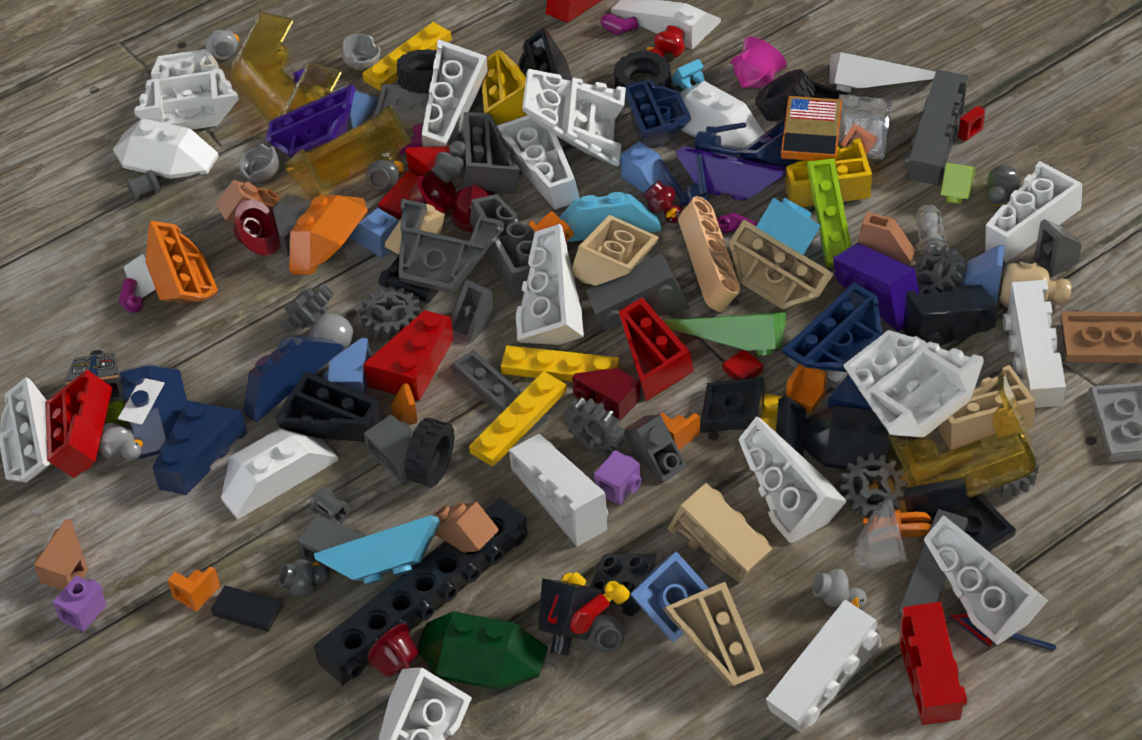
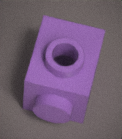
(618, 477)
(80, 603)

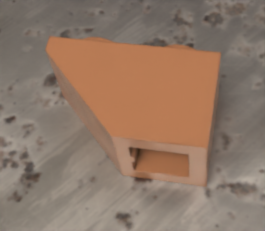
(238, 192)
(886, 237)
(465, 526)
(61, 558)

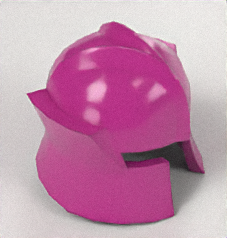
(757, 63)

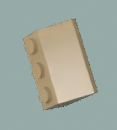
(611, 251)

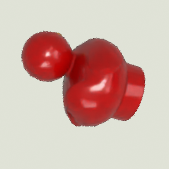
(669, 42)

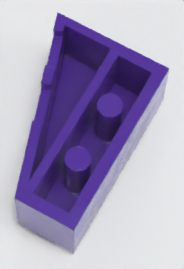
(880, 276)

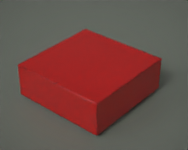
(971, 123)
(742, 366)

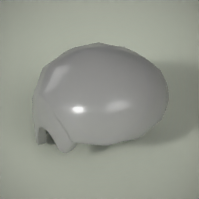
(360, 51)
(259, 164)
(333, 327)

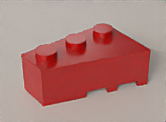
(411, 355)

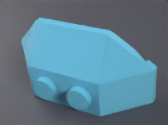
(590, 211)
(382, 552)

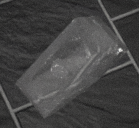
(880, 539)

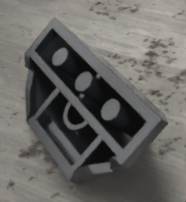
(543, 55)
(844, 433)

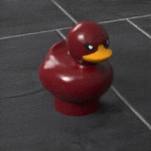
(660, 199)

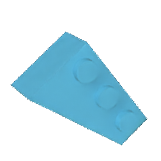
(789, 224)

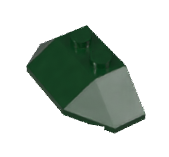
(480, 651)

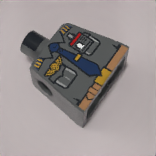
(104, 367)

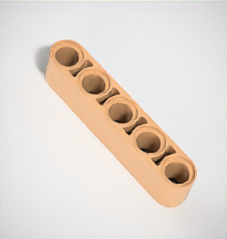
(708, 254)

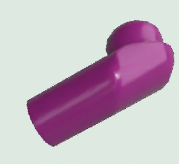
(618, 26)
(416, 139)
(731, 222)
(127, 297)

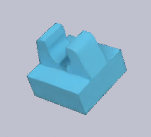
(690, 71)

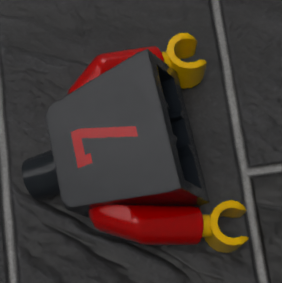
(571, 608)

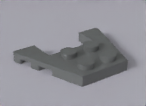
(436, 259)

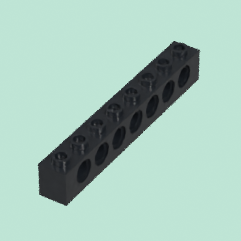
(407, 593)

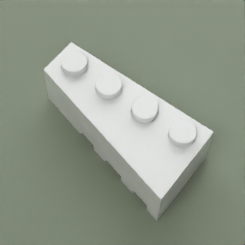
(451, 92)
(540, 160)
(1043, 196)
(1034, 343)
(561, 489)
(825, 666)

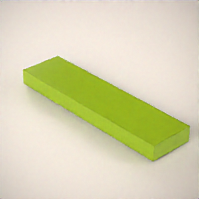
(828, 208)

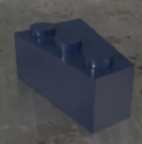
(195, 443)

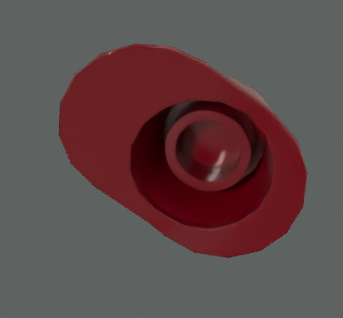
(433, 191)
(462, 206)
(256, 227)
(393, 651)

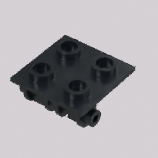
(627, 571)

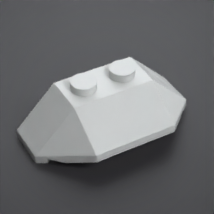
(716, 108)
(164, 149)
(24, 433)
(272, 468)

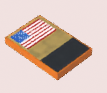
(811, 128)

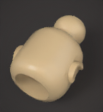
(1058, 291)

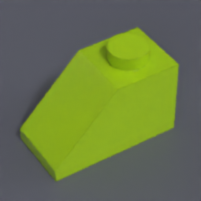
(957, 182)

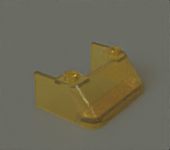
(260, 72)
(348, 154)
(983, 463)

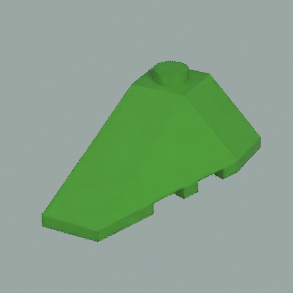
(748, 332)

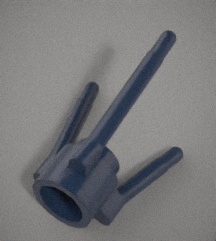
(711, 142)
(692, 190)

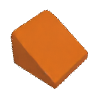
(403, 406)

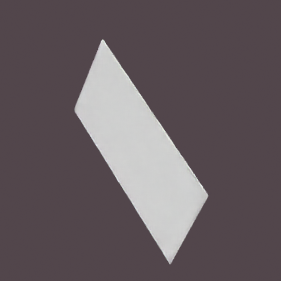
(138, 271)
(138, 414)

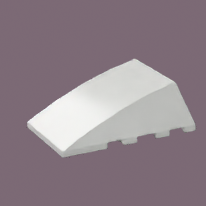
(187, 91)
(576, 112)
(912, 382)

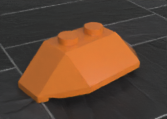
(323, 231)
(177, 266)

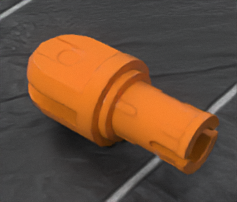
(911, 523)

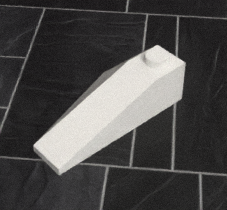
(658, 14)
(859, 72)
(550, 299)
(794, 490)
(989, 590)
(423, 708)

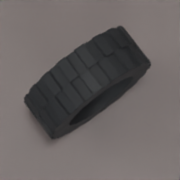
(642, 63)
(416, 70)
(774, 97)
(429, 452)

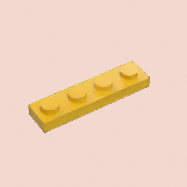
(386, 69)
(559, 364)
(517, 419)

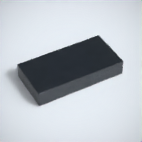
(791, 423)
(942, 495)
(246, 608)

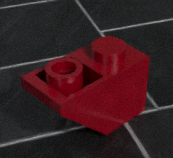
(610, 387)

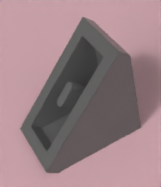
(472, 311)

